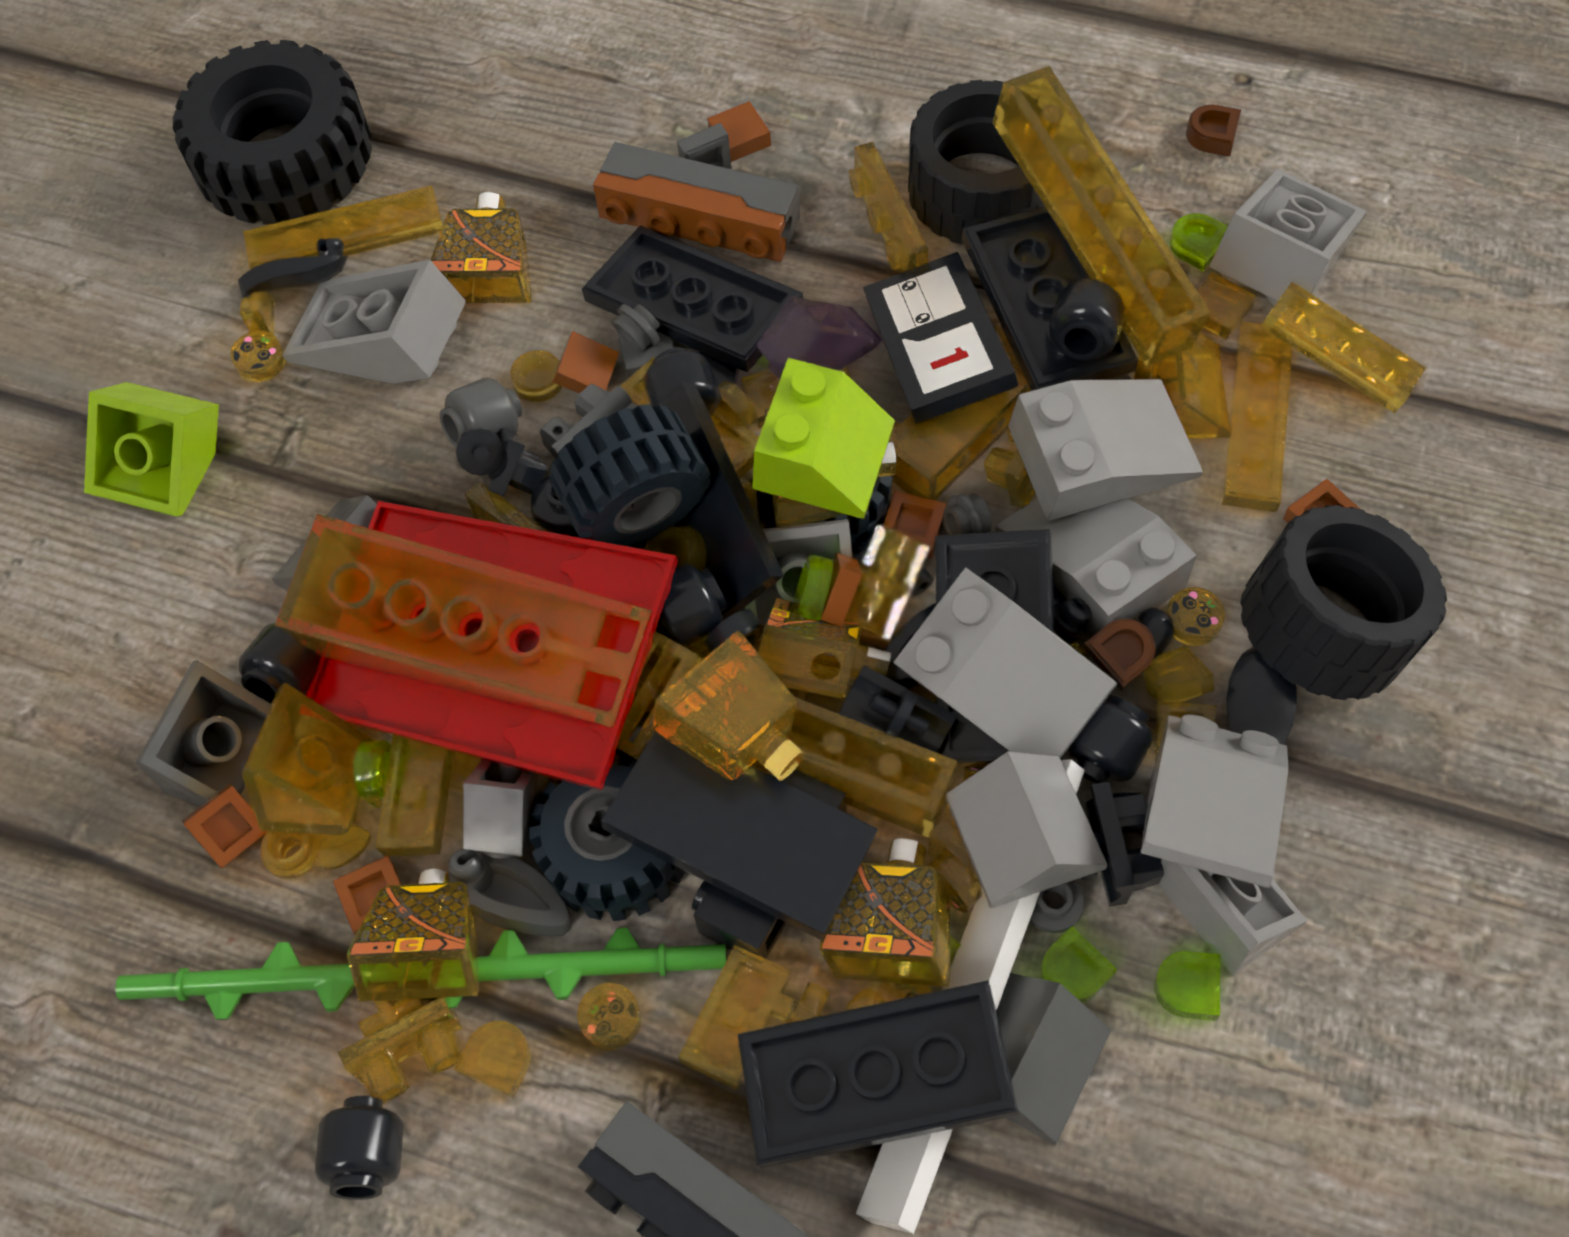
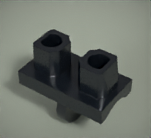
(500, 460)
(896, 710)
(1109, 819)

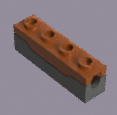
(697, 201)

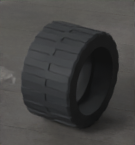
(953, 126)
(1368, 565)

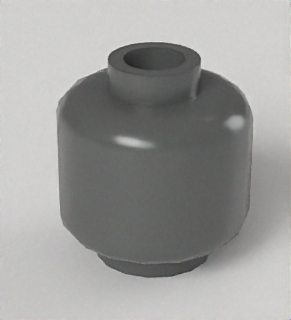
(480, 405)

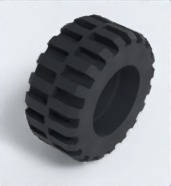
(260, 91)

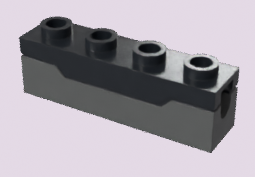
(672, 1185)

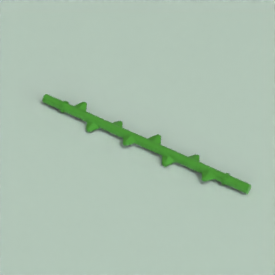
(335, 981)

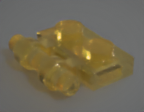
(741, 1002)

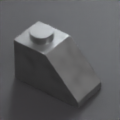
(500, 808)

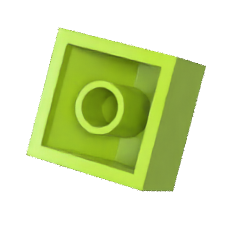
(821, 440)
(148, 446)

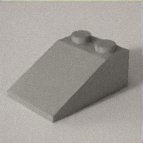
(1285, 237)
(378, 324)
(1100, 443)
(1111, 558)
(1004, 670)
(1216, 799)

